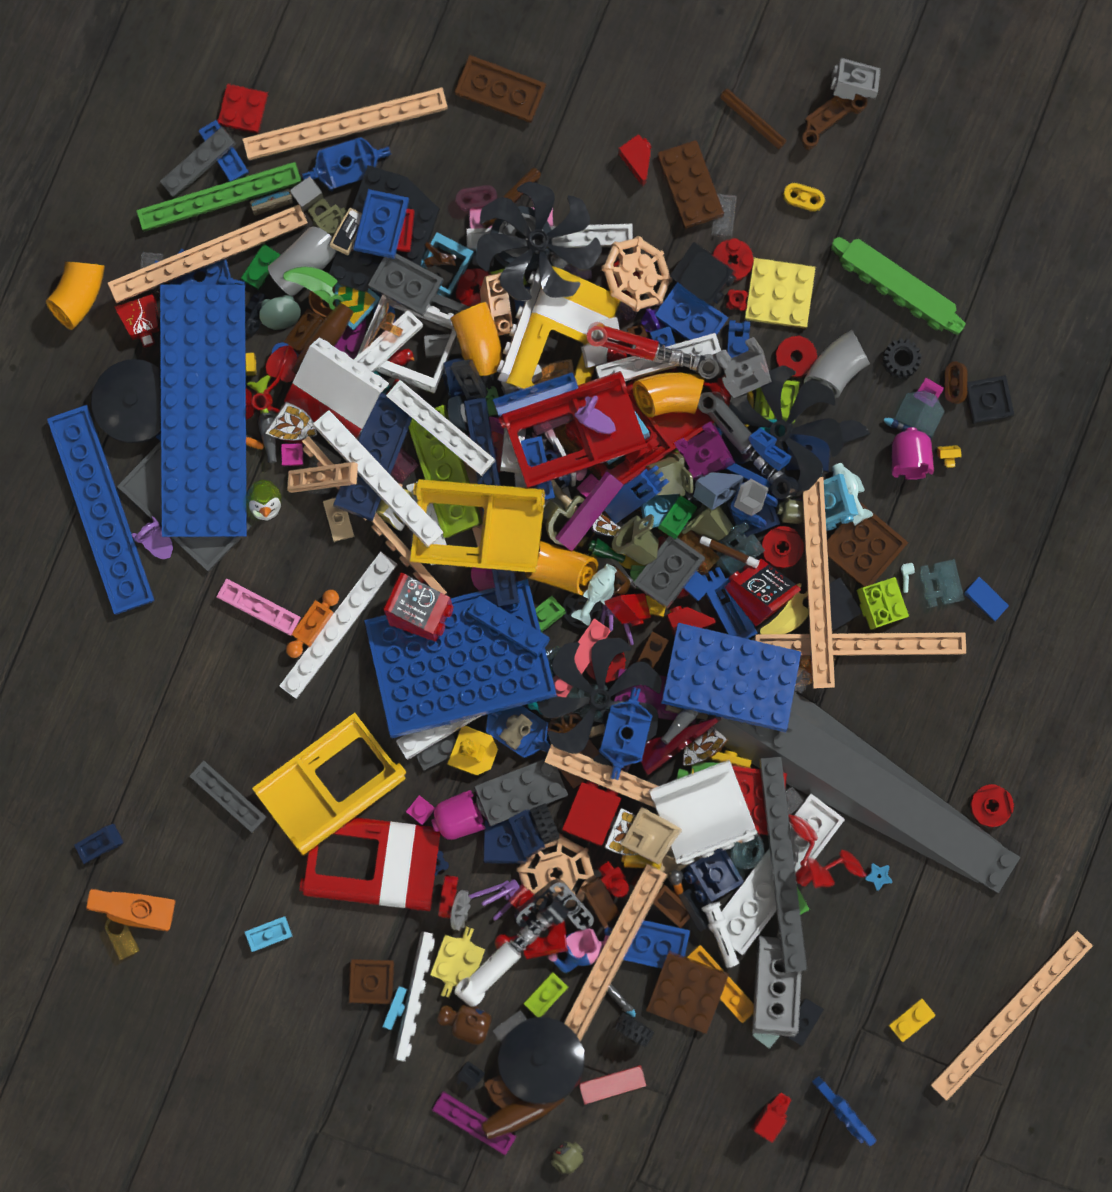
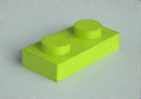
(546, 995)

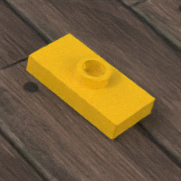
(732, 756)

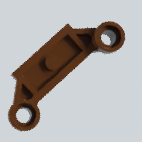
(829, 115)

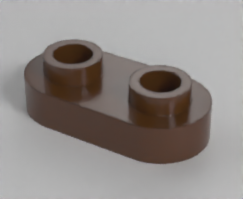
(956, 383)

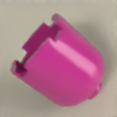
(912, 454)
(457, 817)

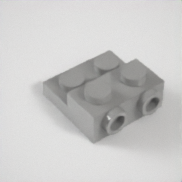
(853, 79)

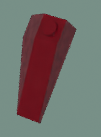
(658, 753)

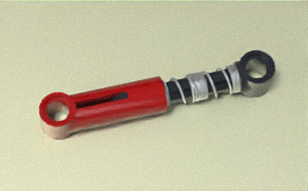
(650, 349)

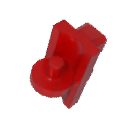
(614, 880)

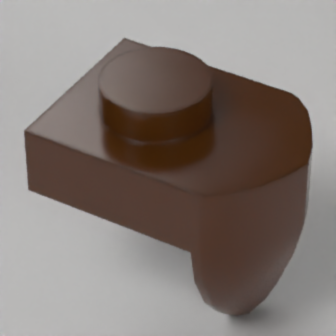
(621, 583)

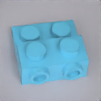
(838, 502)

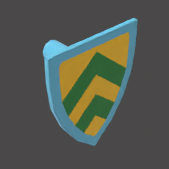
(358, 301)

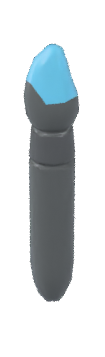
(627, 1008)

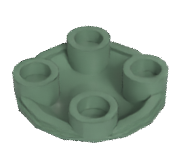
(279, 312)

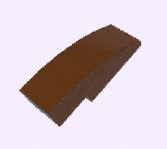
(667, 903)

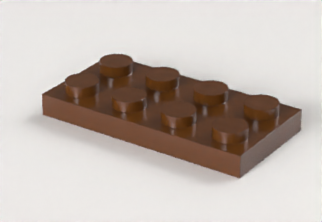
(500, 89)
(690, 184)

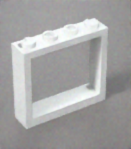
(404, 374)

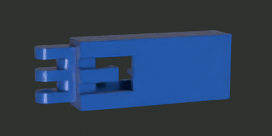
(626, 499)
(730, 614)

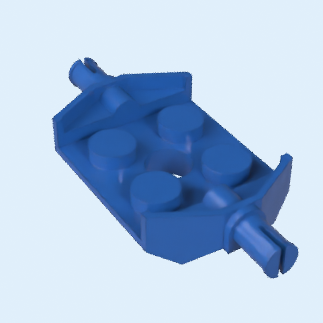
(333, 174)
(216, 274)
(530, 743)
(614, 746)

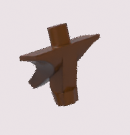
(438, 258)

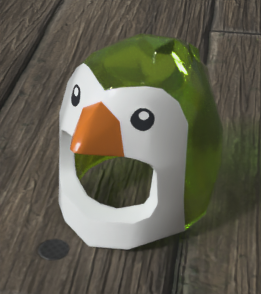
(264, 497)

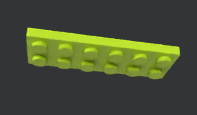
(444, 465)

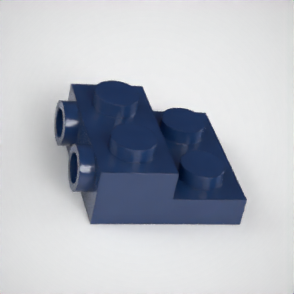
(713, 876)

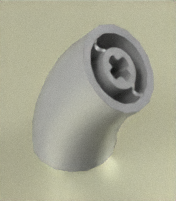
(309, 250)
(838, 363)

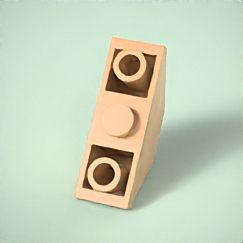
(498, 303)

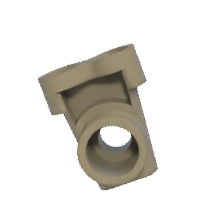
(516, 729)

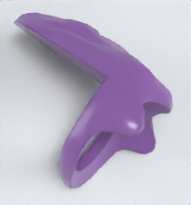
(594, 418)
(153, 541)

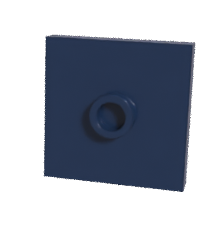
(816, 446)
(502, 845)

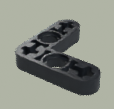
(565, 895)

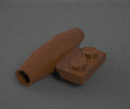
(313, 326)
(513, 1112)

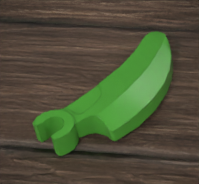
(316, 281)

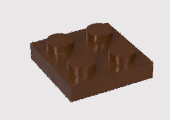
(371, 981)

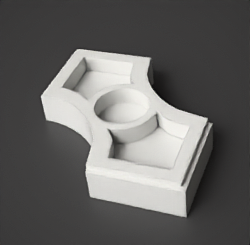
(598, 355)

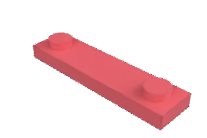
(583, 656)

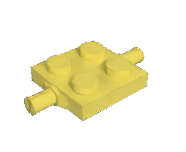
(456, 960)

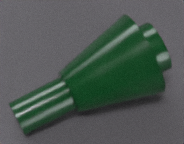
(599, 549)

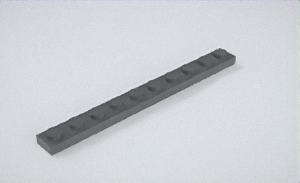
(782, 864)

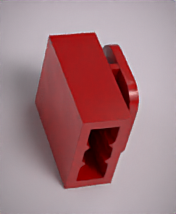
(592, 813)

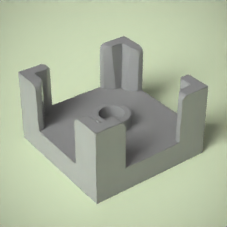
(746, 370)

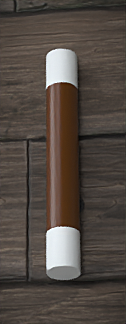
(729, 551)

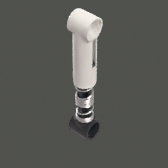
(473, 988)

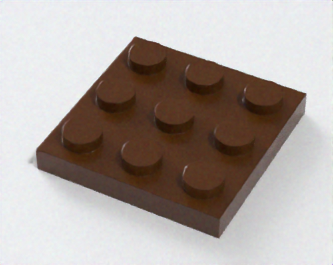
(865, 548)
(687, 992)

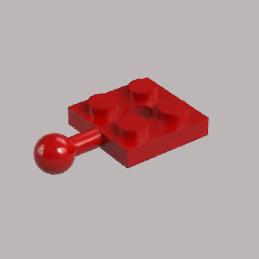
(553, 943)

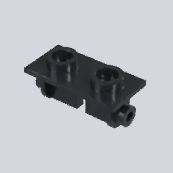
(252, 319)

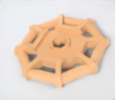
(646, 269)
(561, 862)

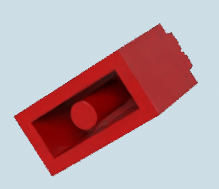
(772, 1117)

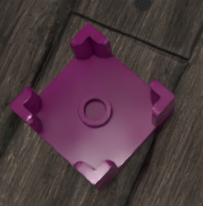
(705, 452)

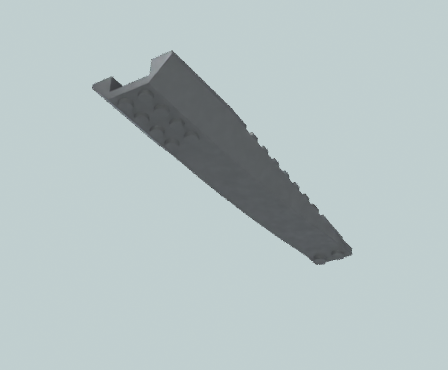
(865, 785)

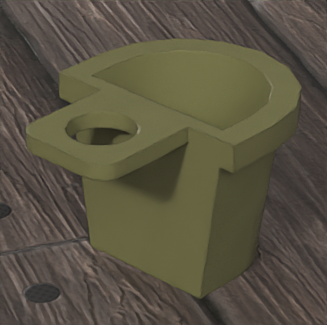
(328, 220)
(676, 473)
(556, 517)
(709, 523)
(636, 540)

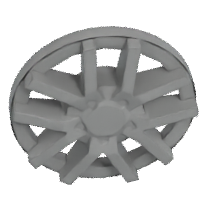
(460, 909)

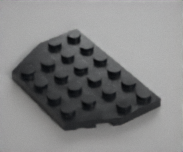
(359, 267)

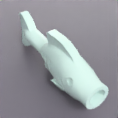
(854, 487)
(599, 589)

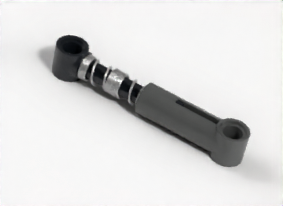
(739, 436)

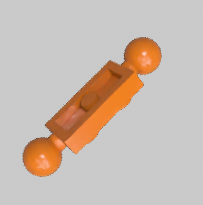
(312, 623)

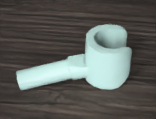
(906, 570)

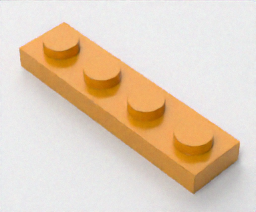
(732, 995)

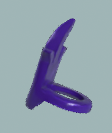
(650, 320)

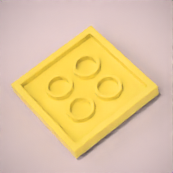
(780, 293)

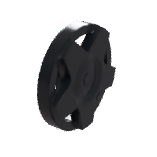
(578, 604)

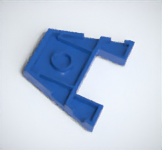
(845, 1114)

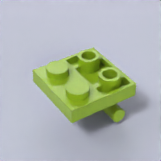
(788, 396)
(882, 603)

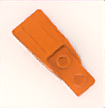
(133, 909)

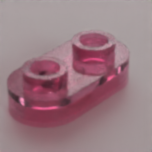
(475, 195)

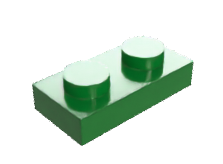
(258, 269)
(677, 517)

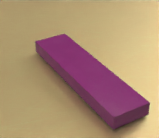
(589, 511)
(470, 1122)

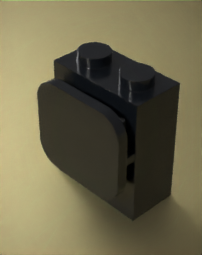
(703, 274)

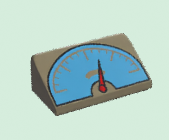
(271, 202)

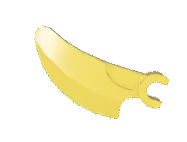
(790, 617)

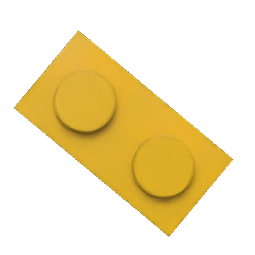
(911, 1020)

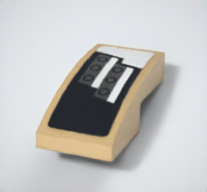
(346, 233)

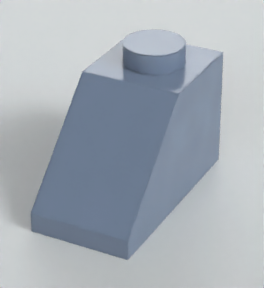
(717, 488)

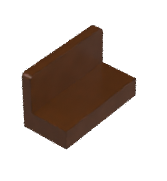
(600, 901)

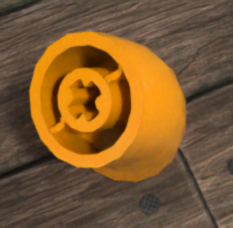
(75, 292)
(478, 338)
(668, 393)
(563, 568)

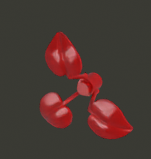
(279, 366)
(810, 868)

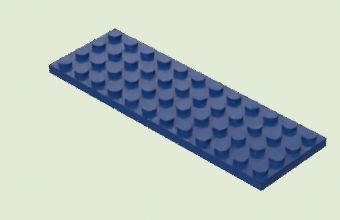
(203, 411)

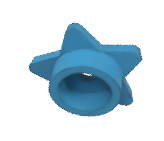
(878, 882)

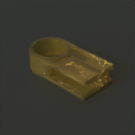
(123, 943)

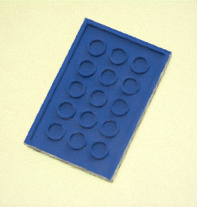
(731, 677)

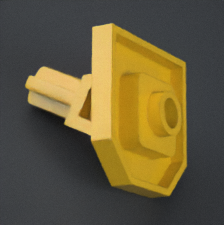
(473, 751)

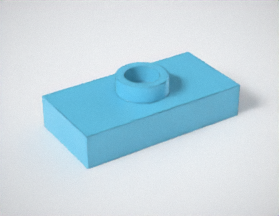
(268, 934)
(396, 1008)

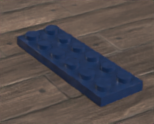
(383, 439)

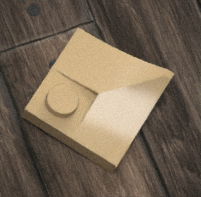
(650, 836)

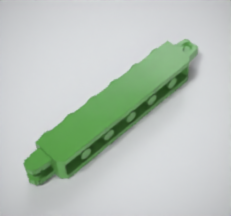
(898, 284)

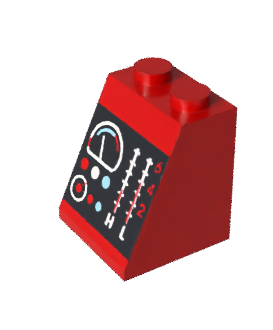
(761, 591)
(418, 608)

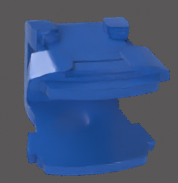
(755, 519)

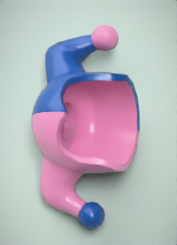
(582, 949)

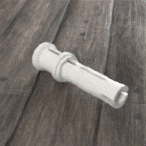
(719, 922)

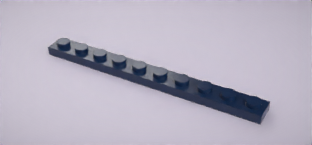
(481, 434)

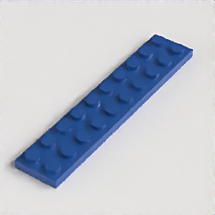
(101, 510)

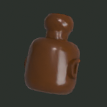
(467, 1024)

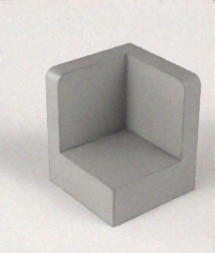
(306, 193)
(751, 497)

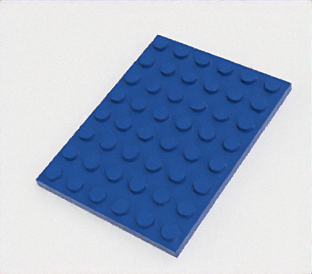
(460, 674)

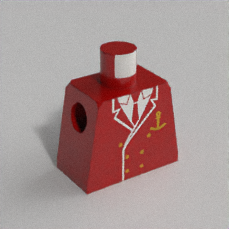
(140, 319)

